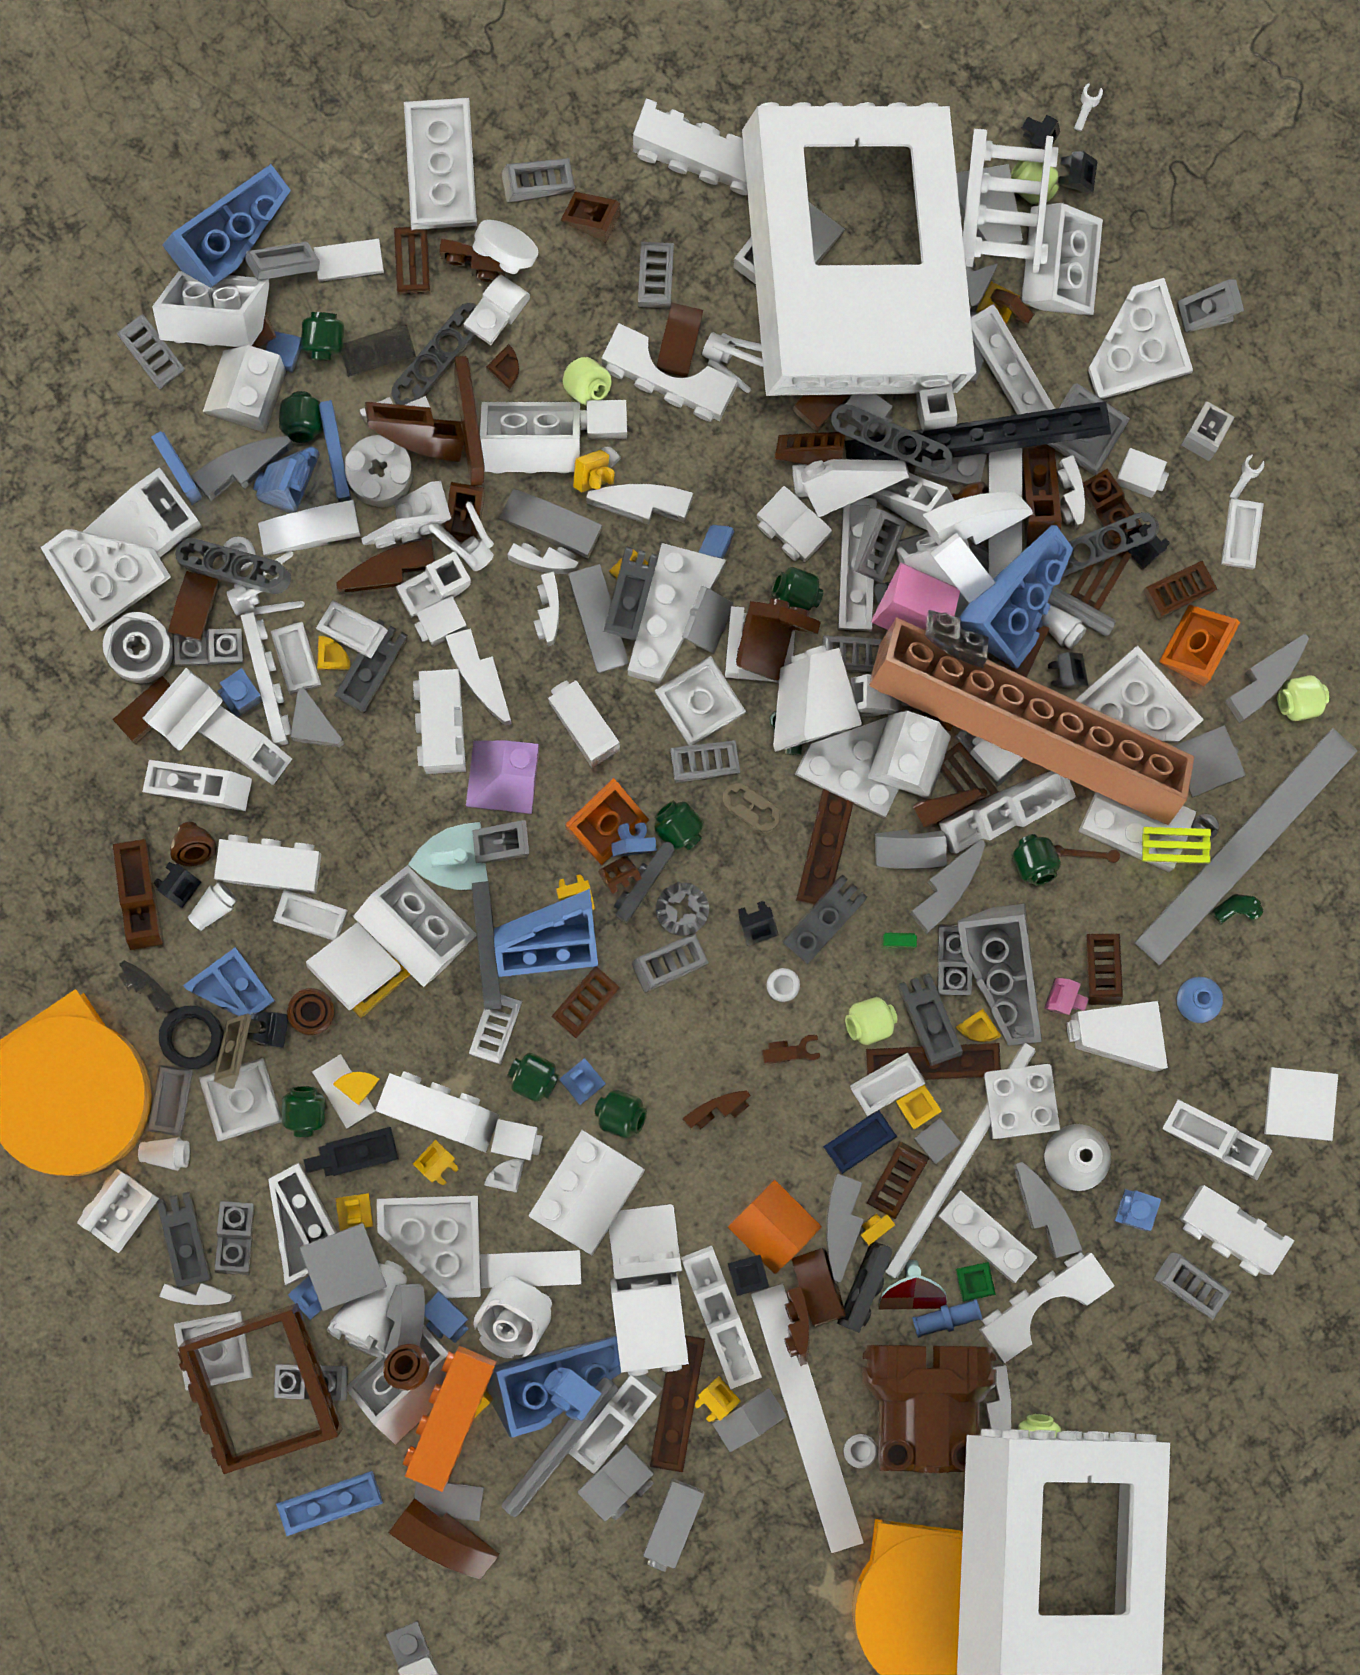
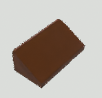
(131, 718)

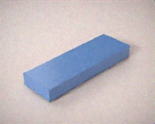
(335, 451)
(329, 1503)

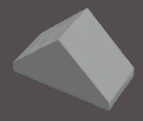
(1207, 431)
(311, 724)
(501, 842)
(749, 1420)

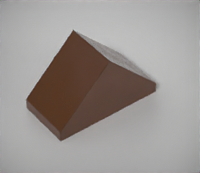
(592, 215)
(461, 524)

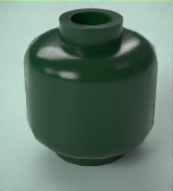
(322, 335)
(300, 417)
(798, 588)
(678, 825)
(1036, 860)
(533, 1077)
(303, 1111)
(620, 1114)

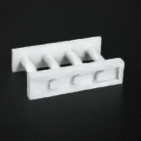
(981, 182)

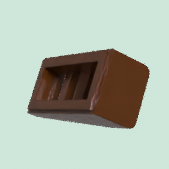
(810, 447)
(1156, 600)
(937, 809)
(606, 982)
(1104, 997)
(910, 1154)

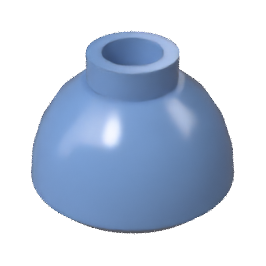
(1199, 999)

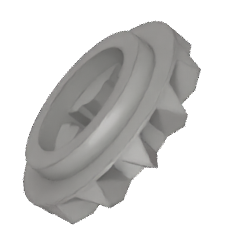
(668, 915)

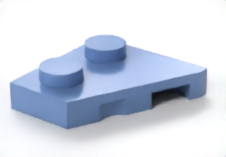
(231, 985)

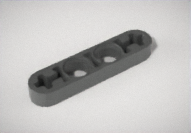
(434, 353)
(893, 435)
(1100, 552)
(231, 569)
(486, 947)

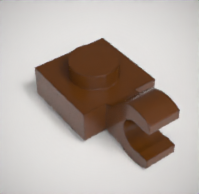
(781, 1052)

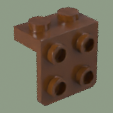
(768, 636)

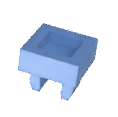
(631, 844)
(582, 1081)
(306, 1298)

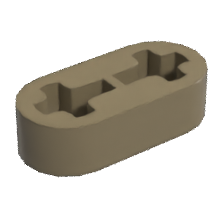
(756, 801)

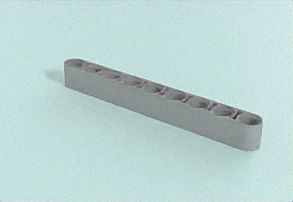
(1246, 846)

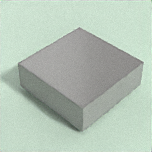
(937, 1140)

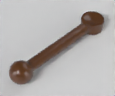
(1112, 856)

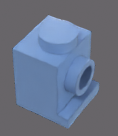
(239, 693)
(1138, 1210)
(445, 1318)
(571, 1393)

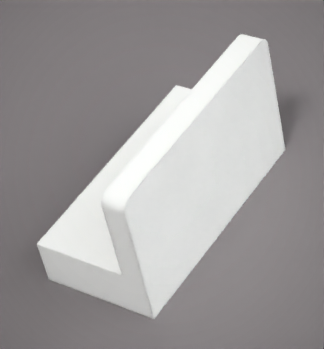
(183, 708)

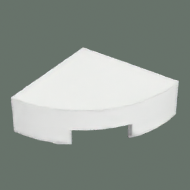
(506, 1175)

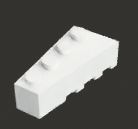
(690, 147)
(668, 606)

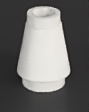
(1063, 627)
(213, 905)
(167, 1153)

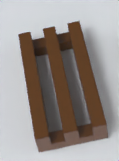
(413, 288)
(1124, 556)
(963, 774)
(620, 877)

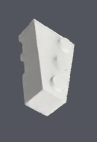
(440, 721)
(437, 1110)
(298, 1218)
(1234, 1232)

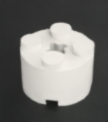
(370, 487)
(128, 632)
(513, 1318)

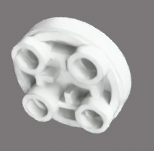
(505, 245)

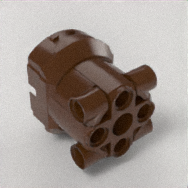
(927, 1409)

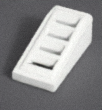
(486, 1054)

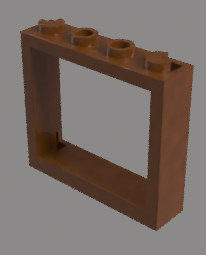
(311, 1372)

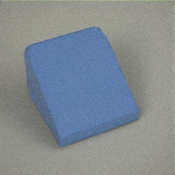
(287, 347)
(717, 541)

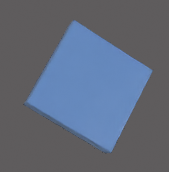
(177, 467)

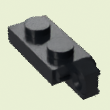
(354, 1153)

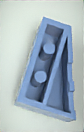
(548, 939)

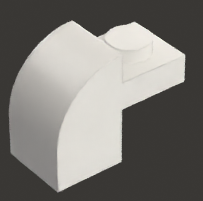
(499, 306)
(936, 408)
(439, 581)
(871, 701)

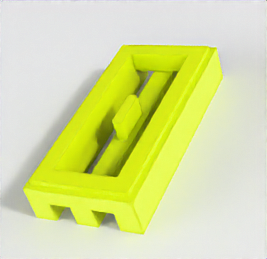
(1205, 845)

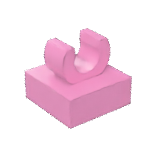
(1064, 997)

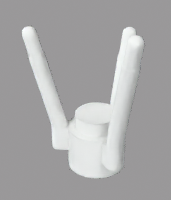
(722, 347)
(473, 550)
(244, 598)

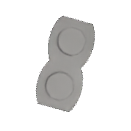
(616, 1483)

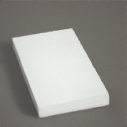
(440, 163)

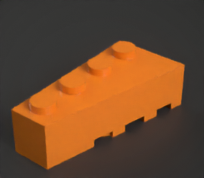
(450, 1418)

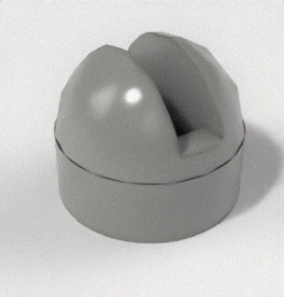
(1210, 820)

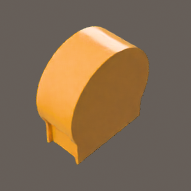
(71, 1091)
(910, 1599)

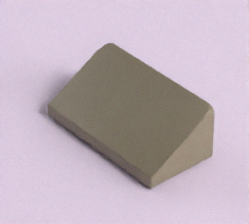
(232, 1050)

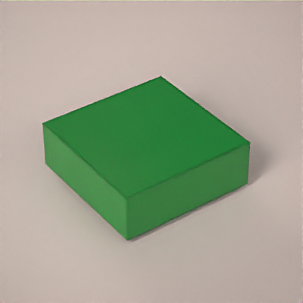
(899, 940)
(975, 1281)

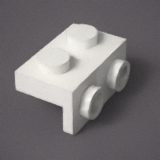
(117, 1210)

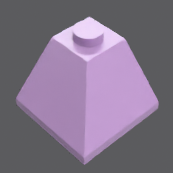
(503, 776)

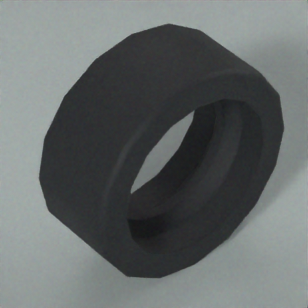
(173, 1019)

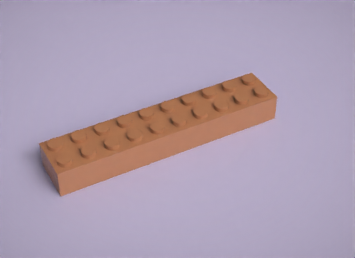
(1034, 723)

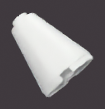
(1064, 1162)
(365, 1318)

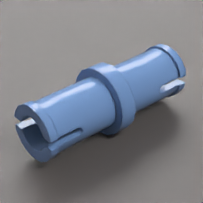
(947, 1318)

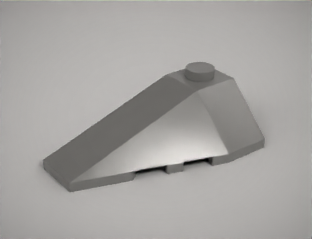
(1001, 959)

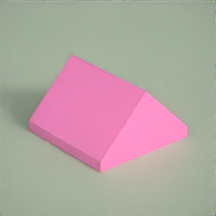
(912, 595)

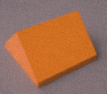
(1199, 644)
(599, 820)
(775, 1226)

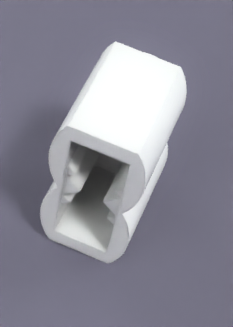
(793, 524)

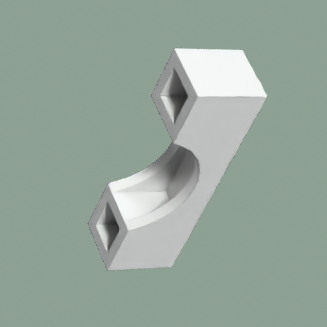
(704, 392)
(1010, 1331)

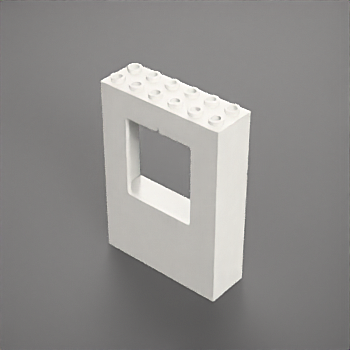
(856, 323)
(1003, 1553)

